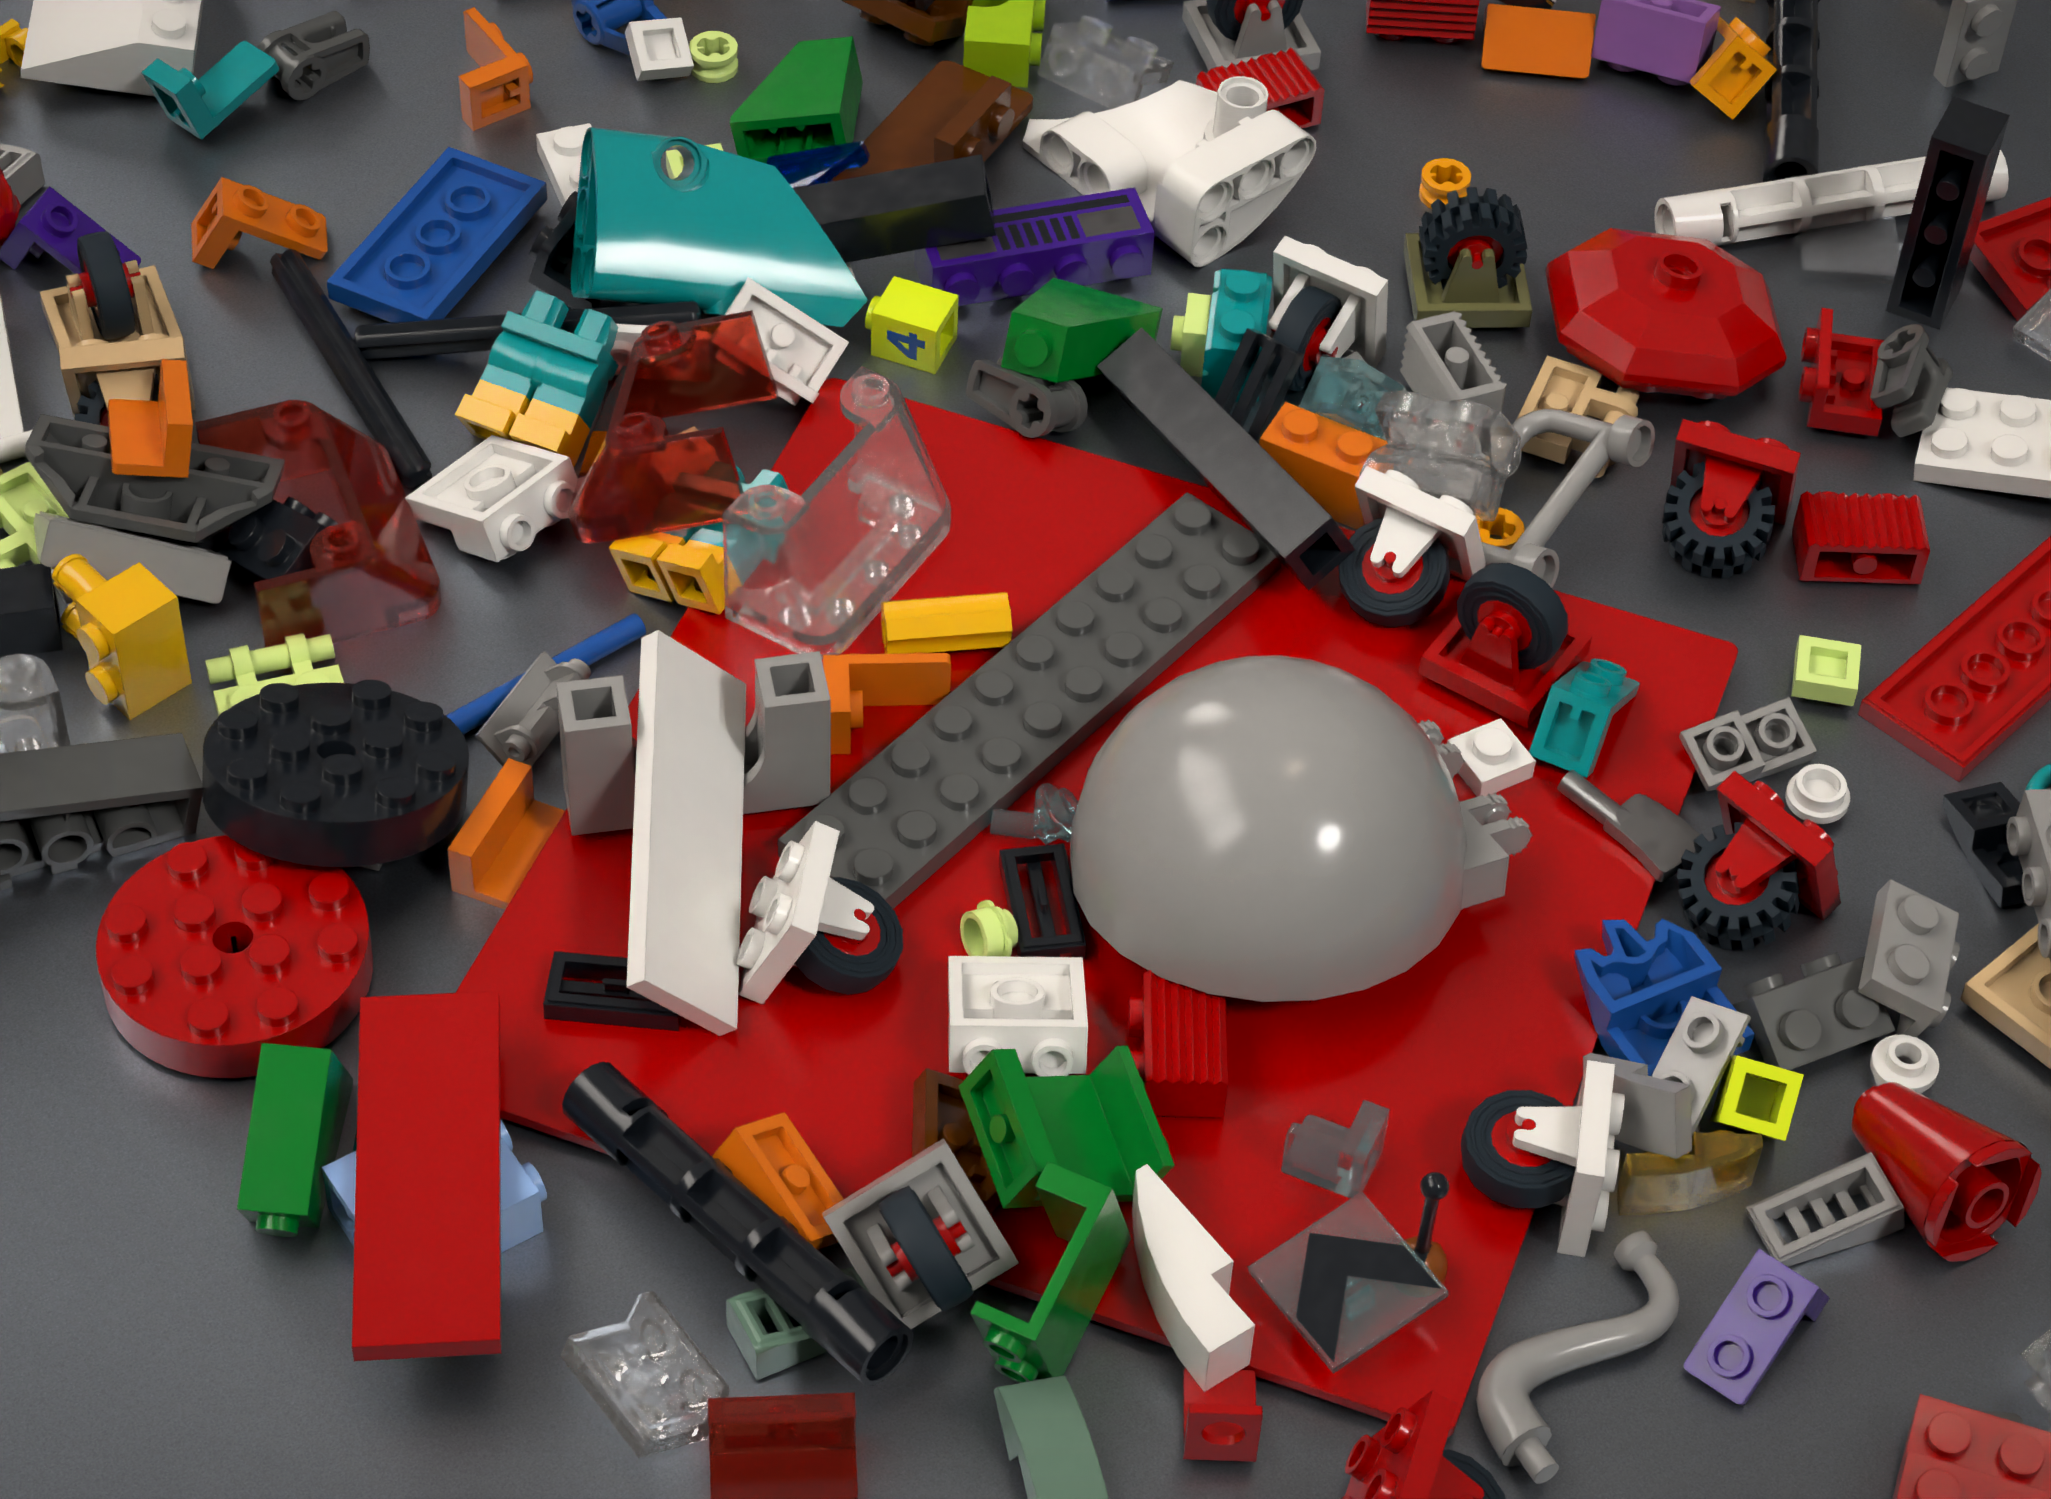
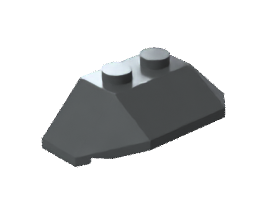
(219, 490)

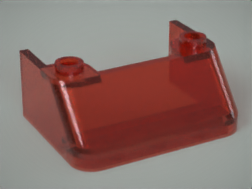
(637, 474)
(366, 570)

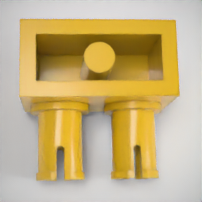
(128, 633)

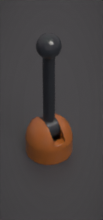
(1434, 1188)

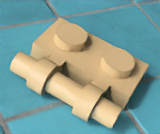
(1577, 391)

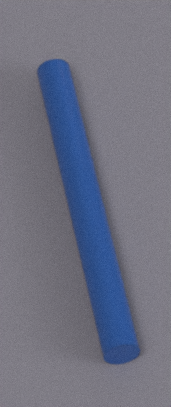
(589, 651)

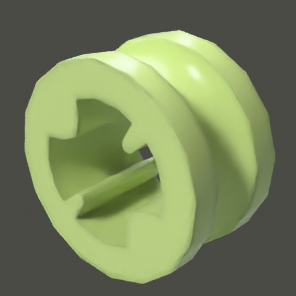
(714, 56)

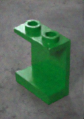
(1080, 1122)
(1097, 1237)

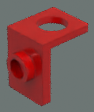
(1222, 1420)

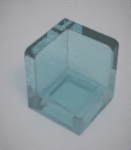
(1336, 1155)

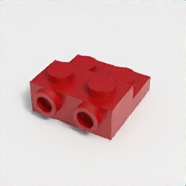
(1972, 1456)

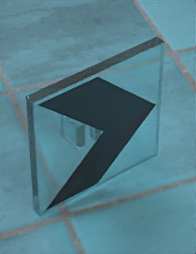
(1348, 1282)

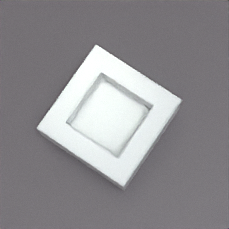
(659, 49)
(1493, 758)

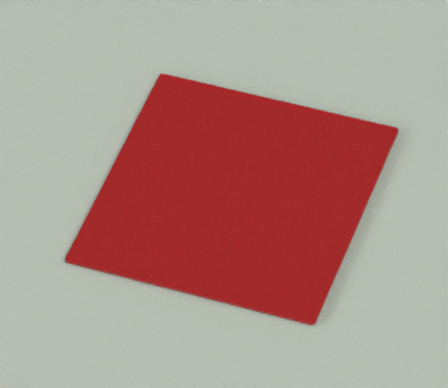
(1466, 1022)

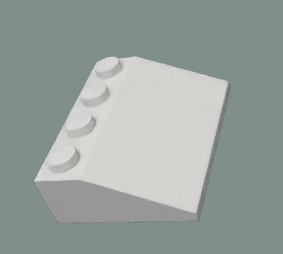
(109, 41)

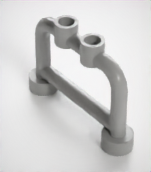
(1624, 442)

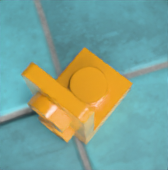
(1735, 68)

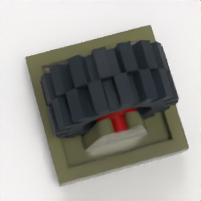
(1470, 261)

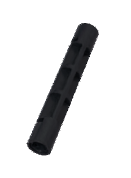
(1792, 91)
(739, 1224)

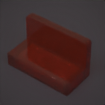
(783, 1447)

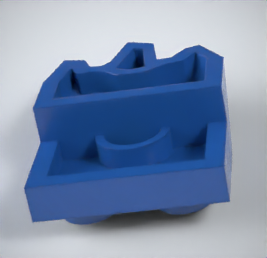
(1645, 987)

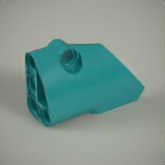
(699, 233)

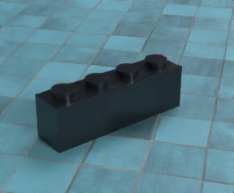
(1947, 212)

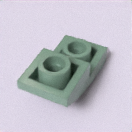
(1050, 1440)

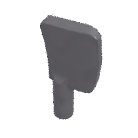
(1639, 824)

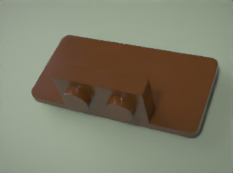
(944, 119)

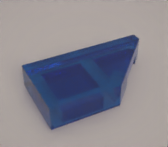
(819, 164)

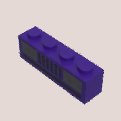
(1065, 239)

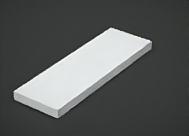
(687, 835)

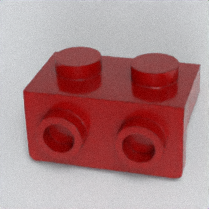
(1839, 379)

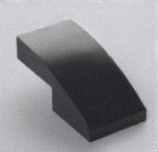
(1980, 825)

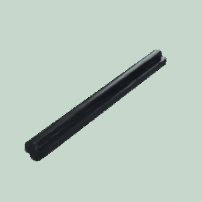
(481, 332)
(351, 368)

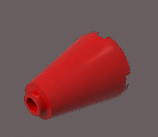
(1946, 1169)

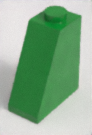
(803, 102)
(1071, 329)
(291, 1136)

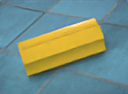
(946, 623)

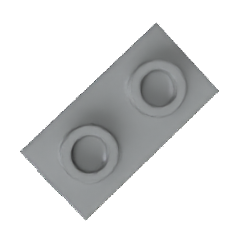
(529, 713)
(1702, 1051)

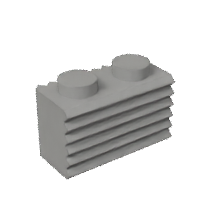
(1449, 363)

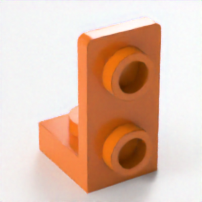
(502, 80)
(246, 209)
(880, 681)

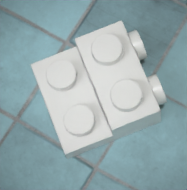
(497, 497)
(1020, 1006)

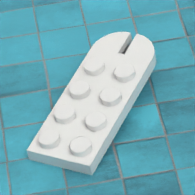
(1988, 443)

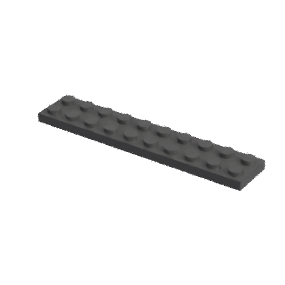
(1038, 698)

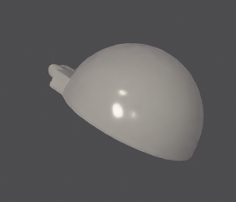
(1281, 833)

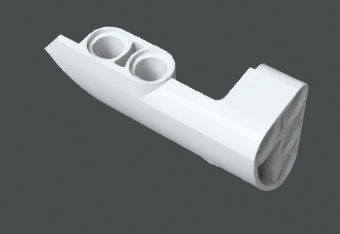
(1197, 157)

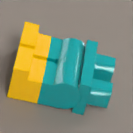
(542, 380)
(682, 559)

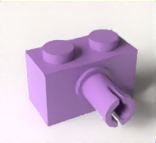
(1656, 36)

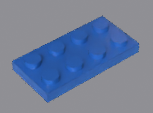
(437, 239)

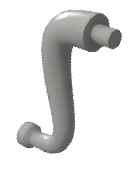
(1505, 1386)

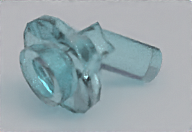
(1049, 821)

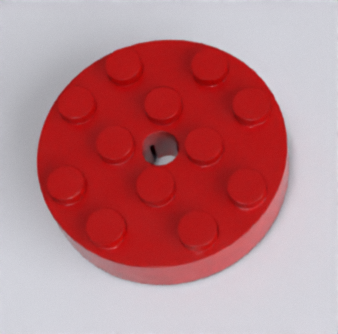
(197, 1003)

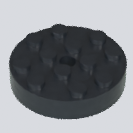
(335, 773)

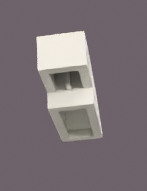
(1188, 1284)

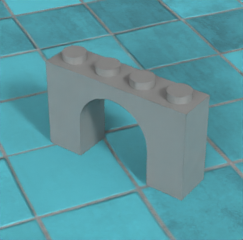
(783, 744)

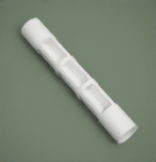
(1802, 202)

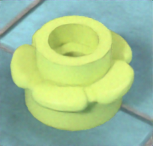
(988, 930)

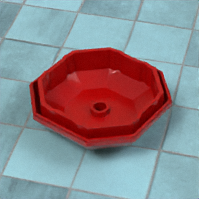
(1665, 314)

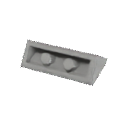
(180, 567)

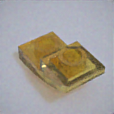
(1713, 1170)

